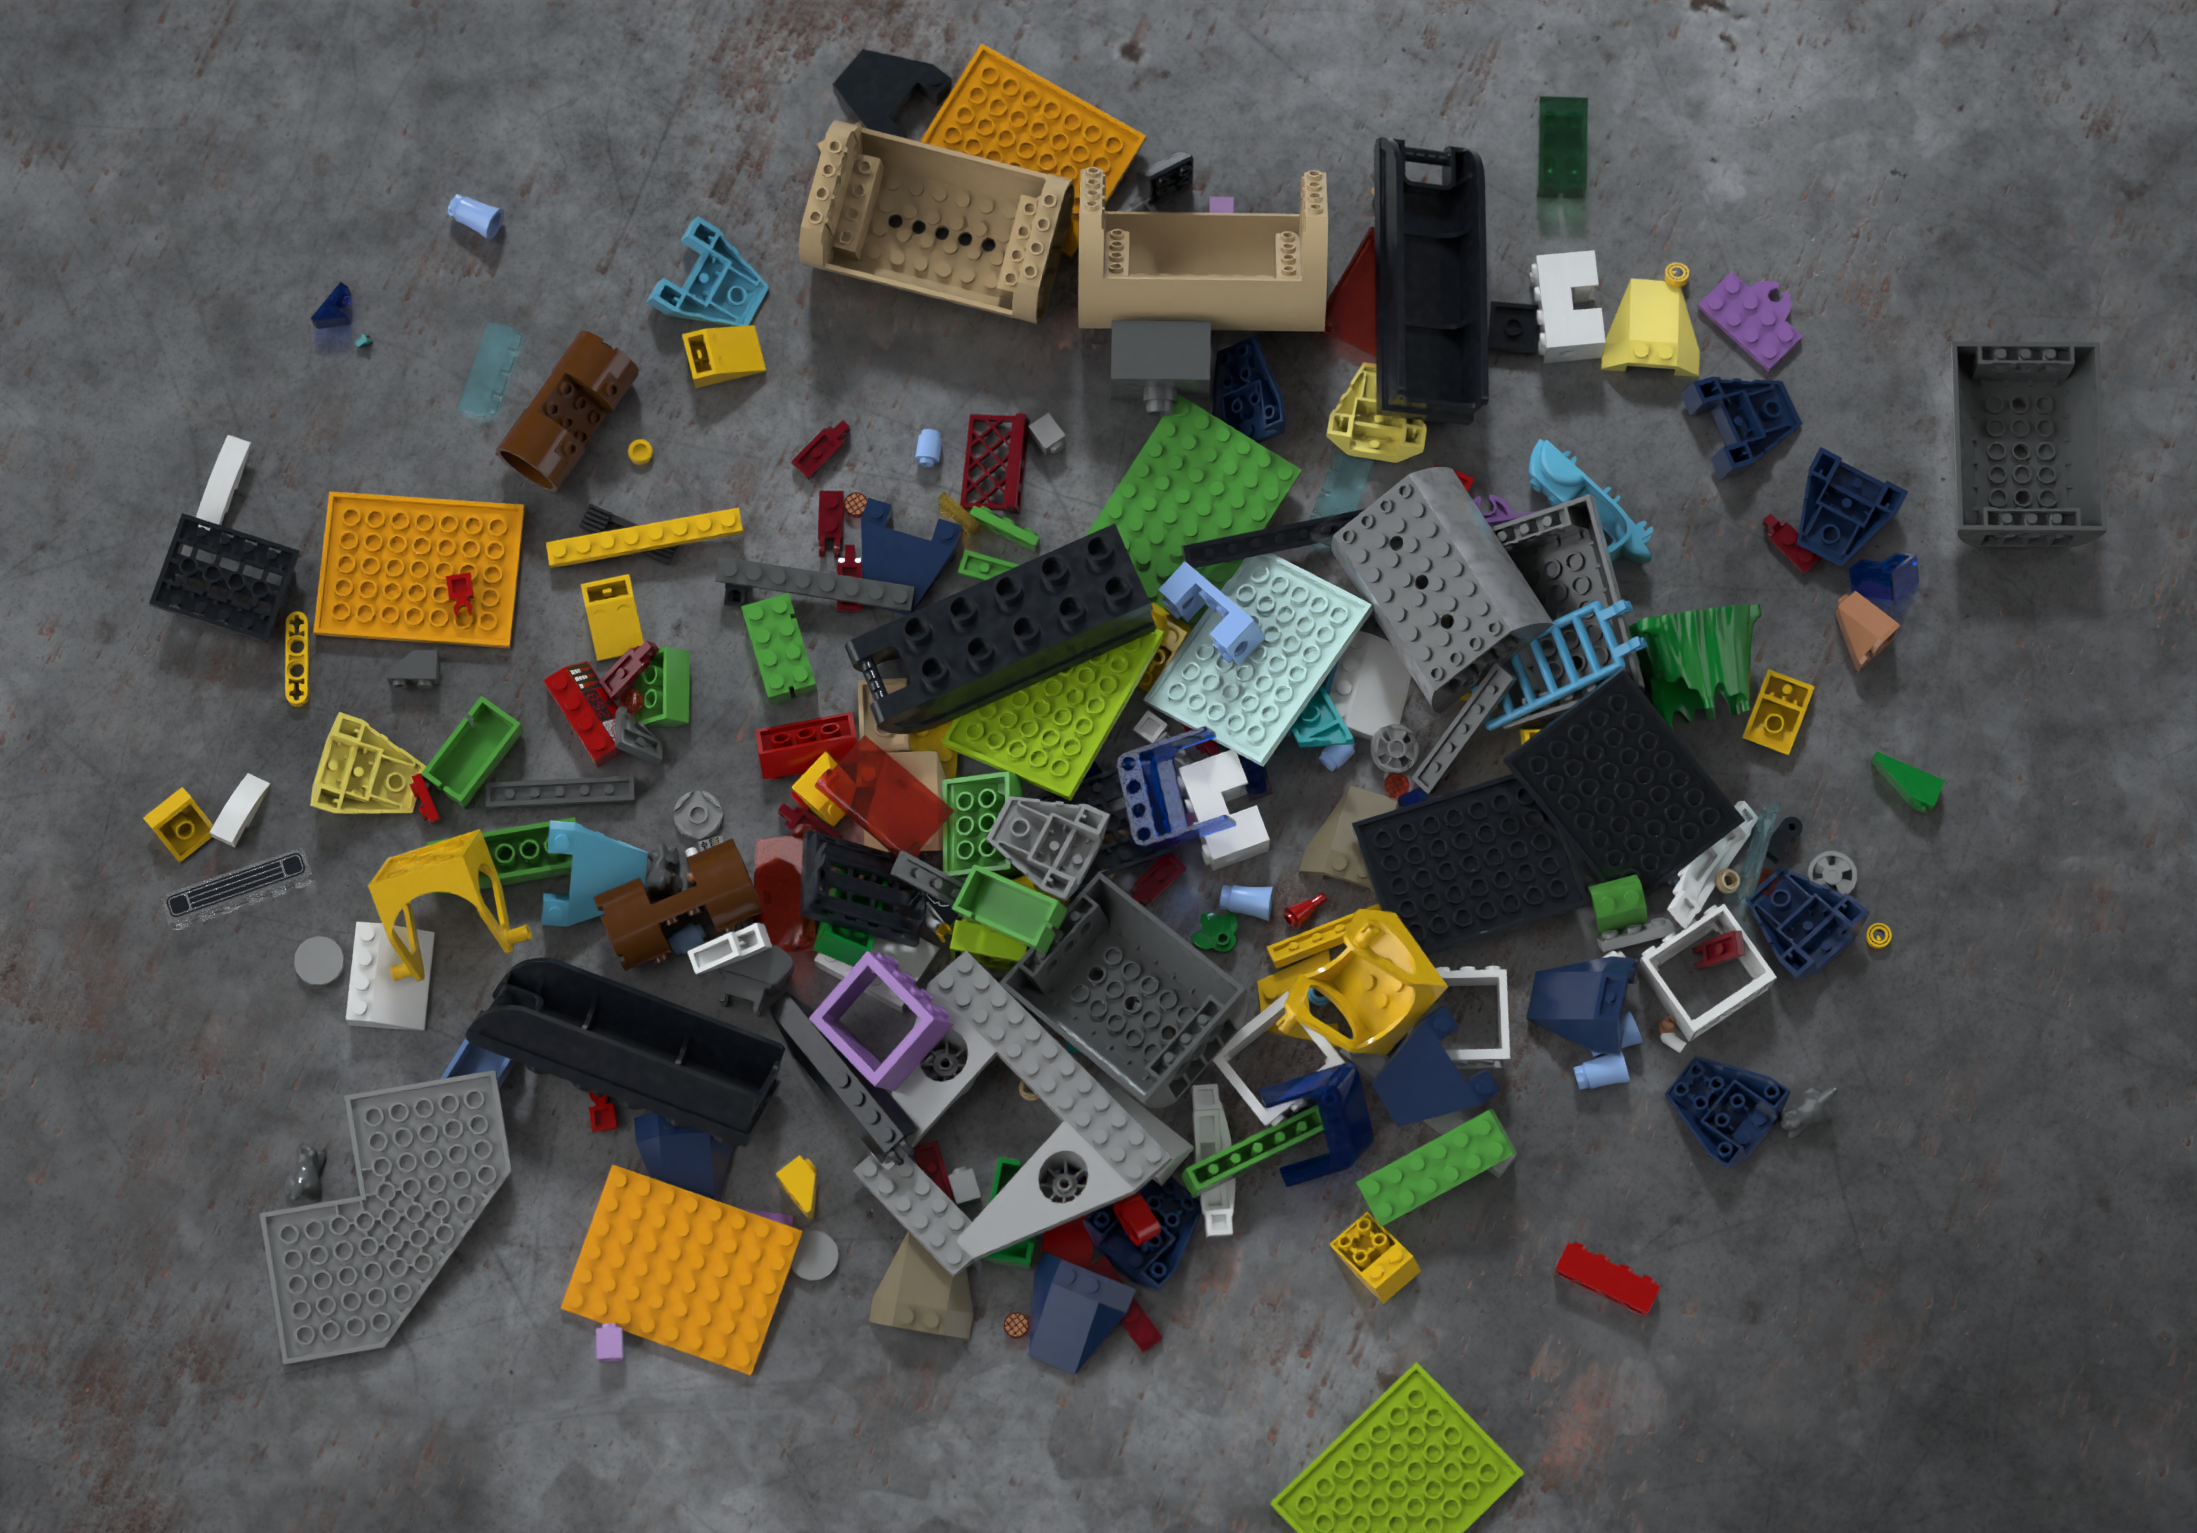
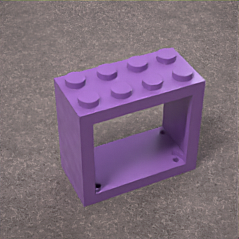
(914, 1046)

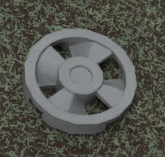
(1394, 748)
(1832, 874)

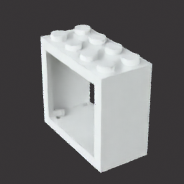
(1714, 919)
(1245, 1036)

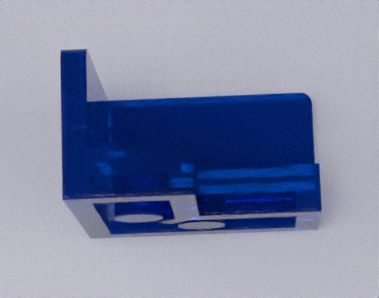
(1885, 579)

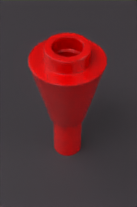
(1299, 913)

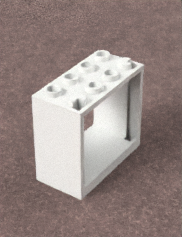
(1481, 1058)

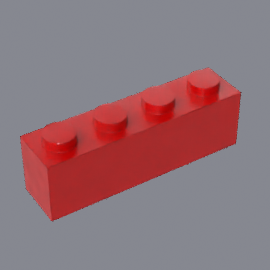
(1607, 1279)

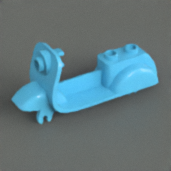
(1563, 481)

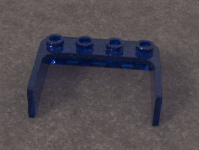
(1154, 793)
(1342, 1116)

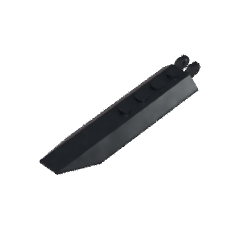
(865, 1107)

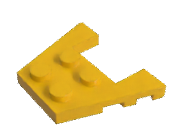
(1279, 983)

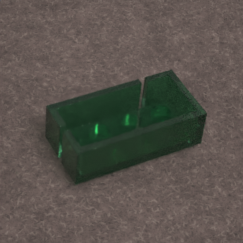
(1562, 147)

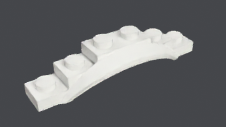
(1699, 876)
(1211, 1137)

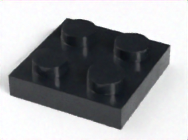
(1513, 327)

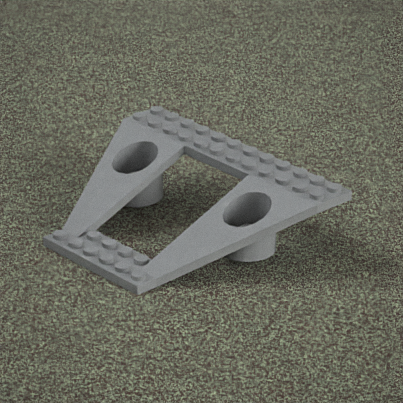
(1093, 1139)

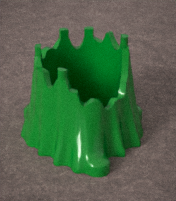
(1697, 659)

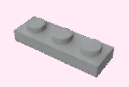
(1634, 934)

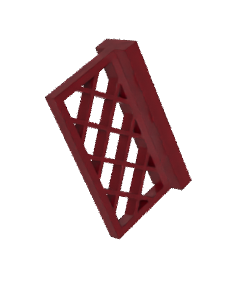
(1015, 467)

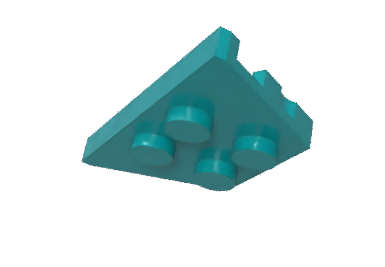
(1321, 723)

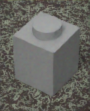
(1047, 435)
(964, 1187)

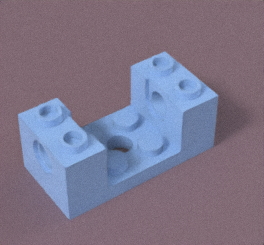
(1186, 594)

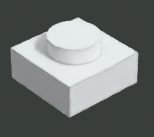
(1150, 727)

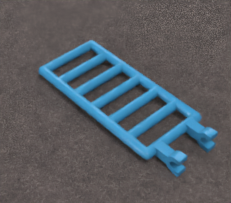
(1576, 683)

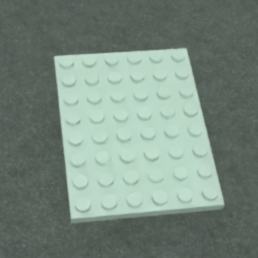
(1257, 702)

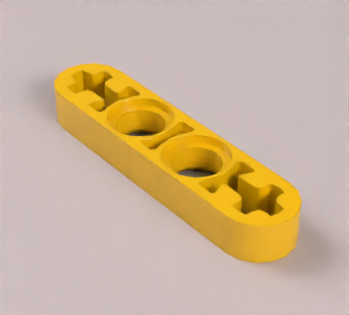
(293, 659)

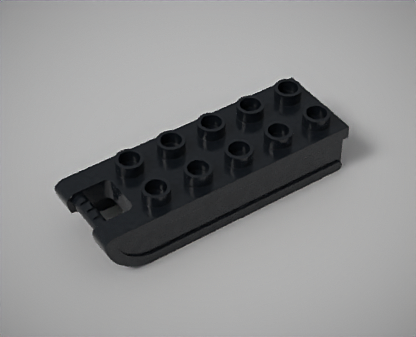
(1430, 285)
(1006, 633)
(632, 1048)

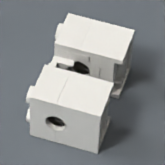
(1558, 284)
(1206, 789)

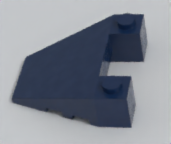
(1749, 416)
(903, 557)
(1423, 1079)

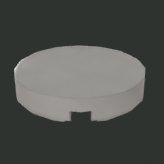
(698, 815)
(319, 961)
(815, 1256)

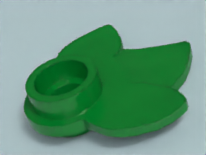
(1214, 929)

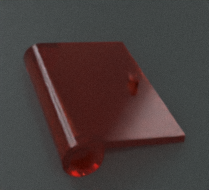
(1353, 302)
(893, 811)
(779, 890)

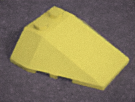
(1652, 331)
(1365, 434)
(363, 772)

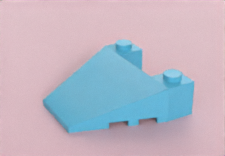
(719, 287)
(595, 869)

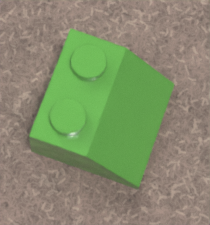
(1618, 903)

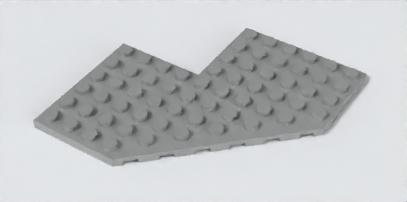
(361, 1263)

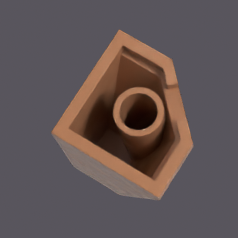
(1864, 628)

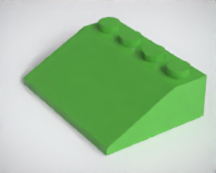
(976, 806)

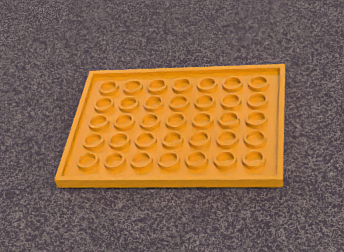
(1032, 124)
(391, 562)
(682, 1269)

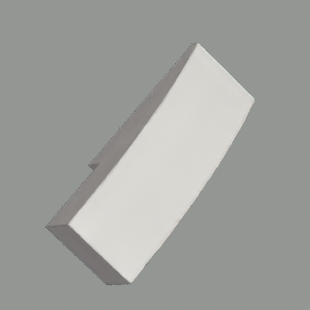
(240, 810)
(729, 948)

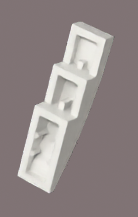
(223, 480)

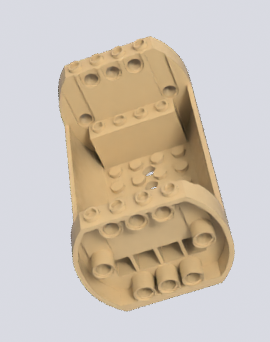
(876, 175)
(1204, 266)

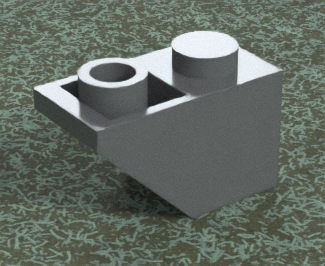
(416, 668)

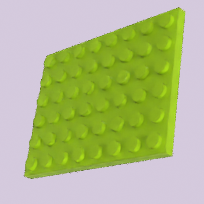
(1058, 724)
(1401, 1468)

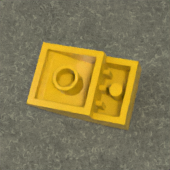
(1778, 712)

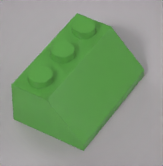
(665, 689)

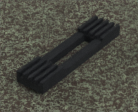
(597, 520)

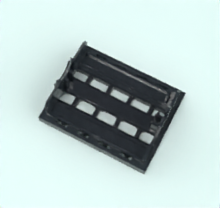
(213, 606)
(823, 851)
(1113, 854)

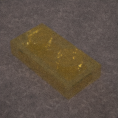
(949, 507)

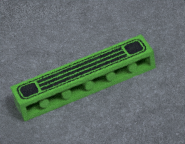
(1253, 1152)

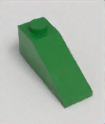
(1912, 784)

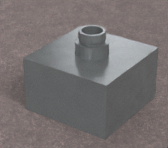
(1159, 361)

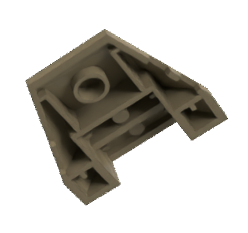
(1334, 846)
(922, 1294)

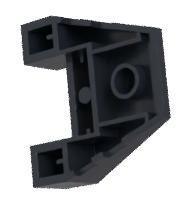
(881, 84)

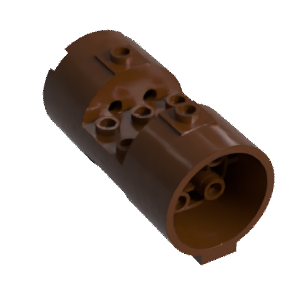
(567, 411)
(636, 922)

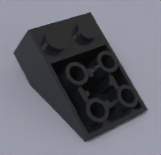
(1167, 177)

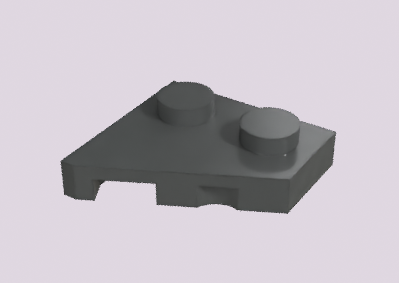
(636, 738)

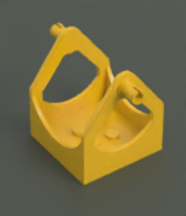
(439, 867)
(1376, 983)

